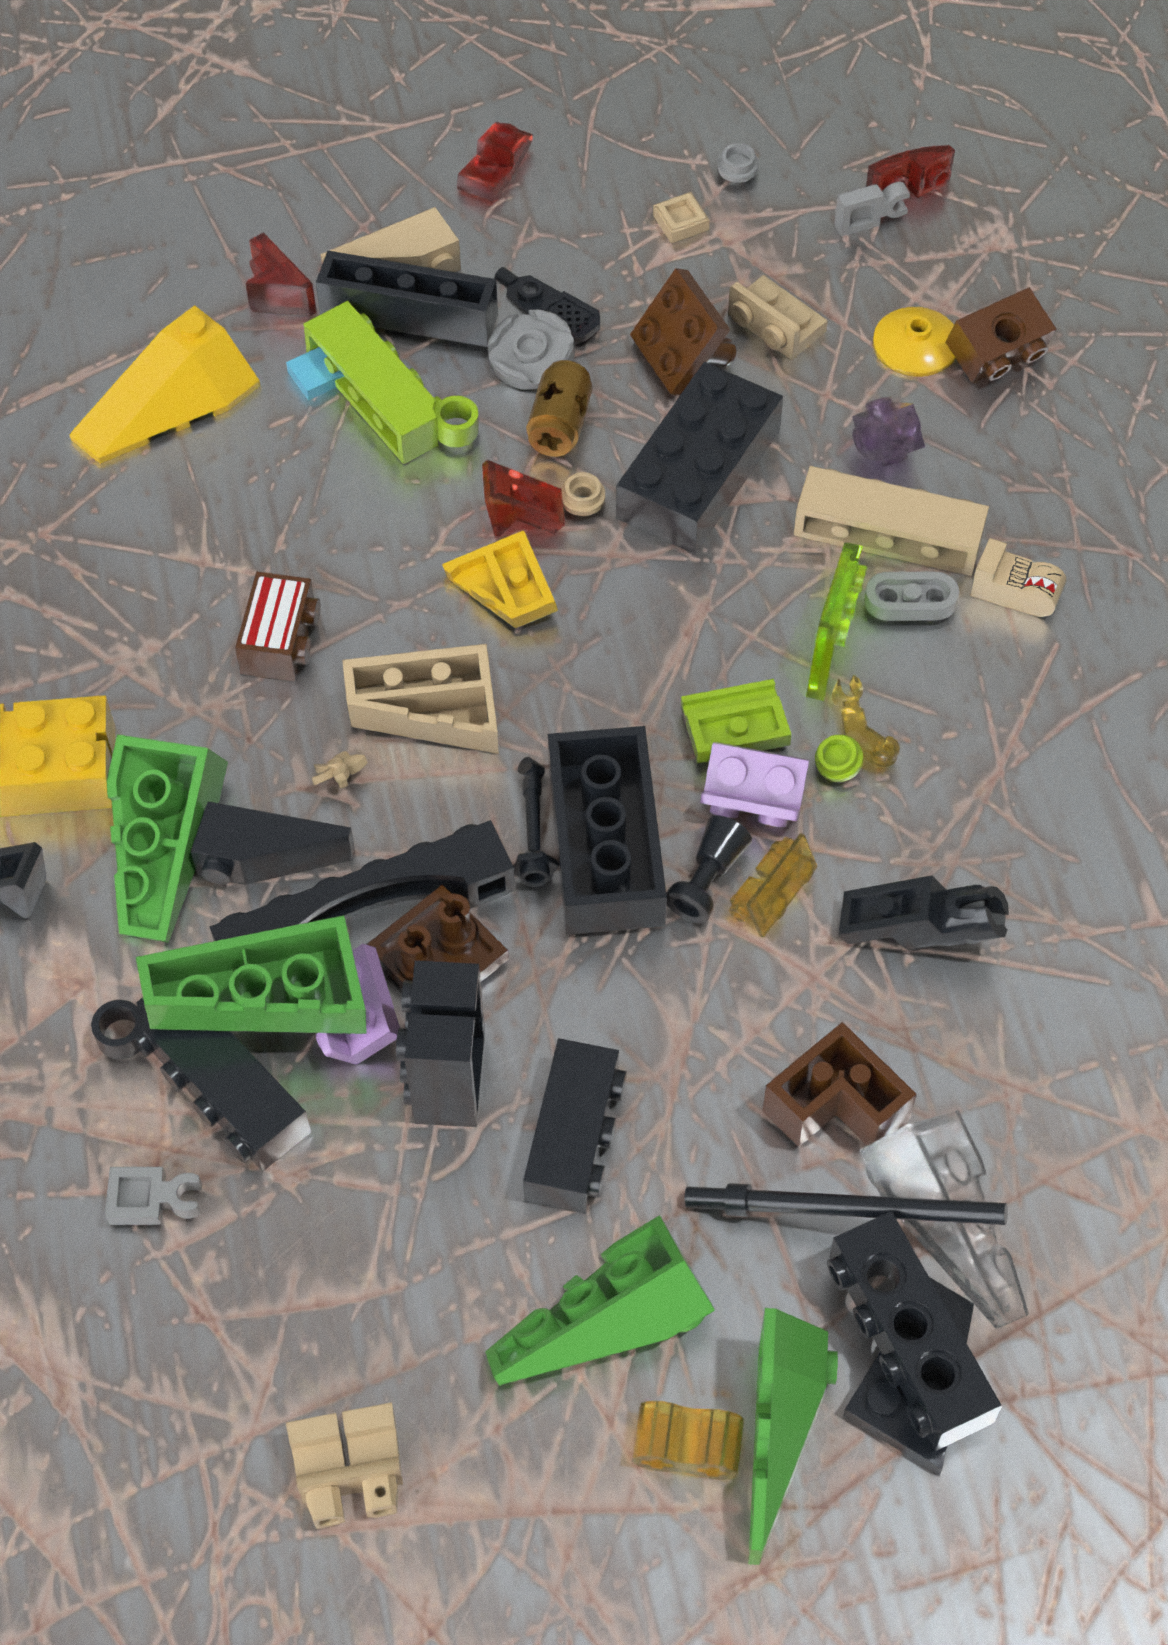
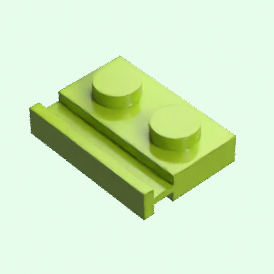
(736, 716)

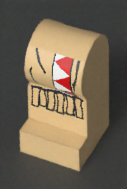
(1017, 581)

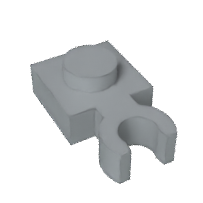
(865, 206)
(142, 1194)

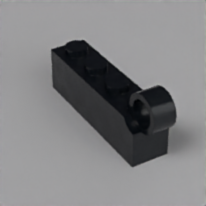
(220, 1075)

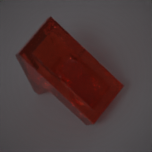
(277, 282)
(521, 498)

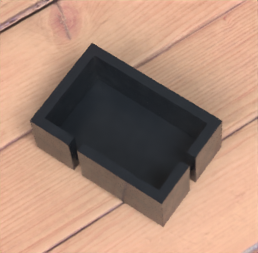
(442, 1043)

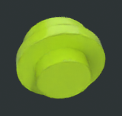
(839, 758)

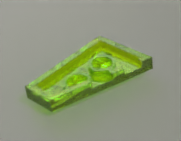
(836, 618)

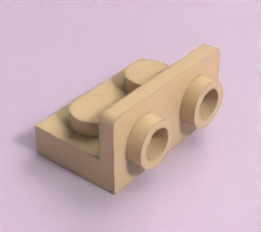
(775, 316)

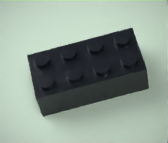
(699, 457)
(606, 830)

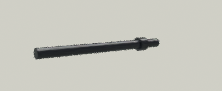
(742, 1200)

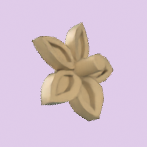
(340, 767)

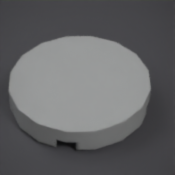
(527, 346)

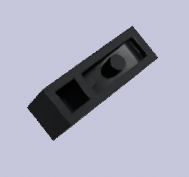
(261, 845)

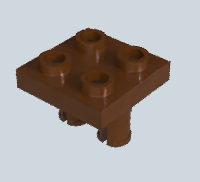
(682, 332)
(438, 931)

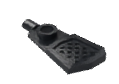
(578, 315)

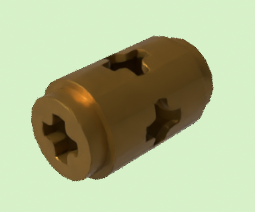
(559, 408)

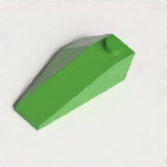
(789, 1394)

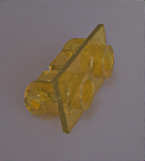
(786, 870)

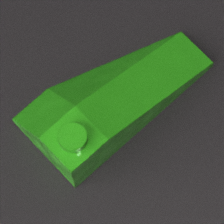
(157, 811)
(629, 1302)

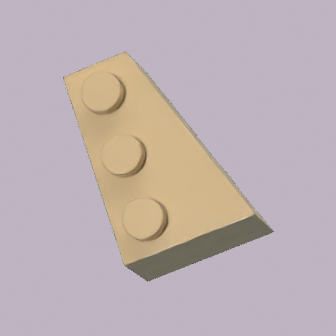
(425, 696)

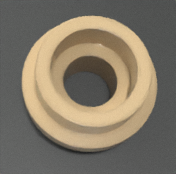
(583, 485)

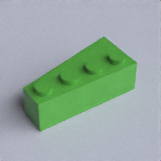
(258, 982)

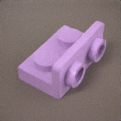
(755, 784)
(380, 1014)

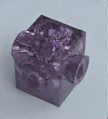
(887, 431)

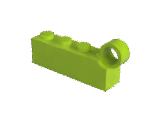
(384, 389)

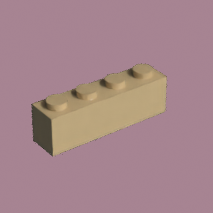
(891, 520)

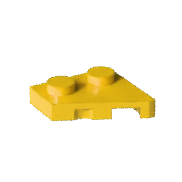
(505, 580)

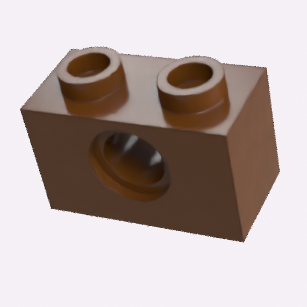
(1016, 319)

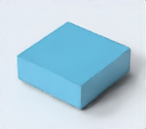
(312, 374)

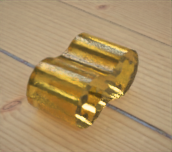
(688, 1440)

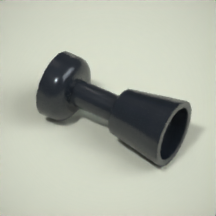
(719, 849)

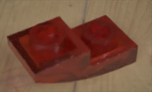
(496, 162)
(919, 169)

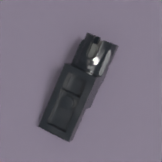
(923, 914)

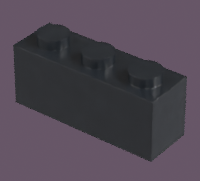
(574, 1126)

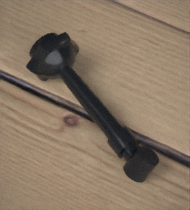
(533, 866)

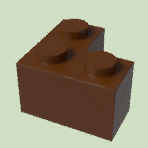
(839, 1080)

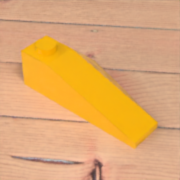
(175, 379)

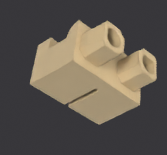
(322, 1466)

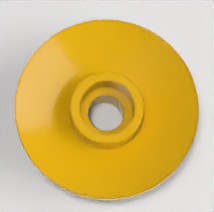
(914, 341)

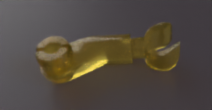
(876, 749)

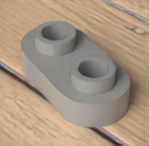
(911, 595)

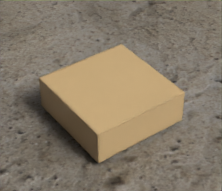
(681, 217)

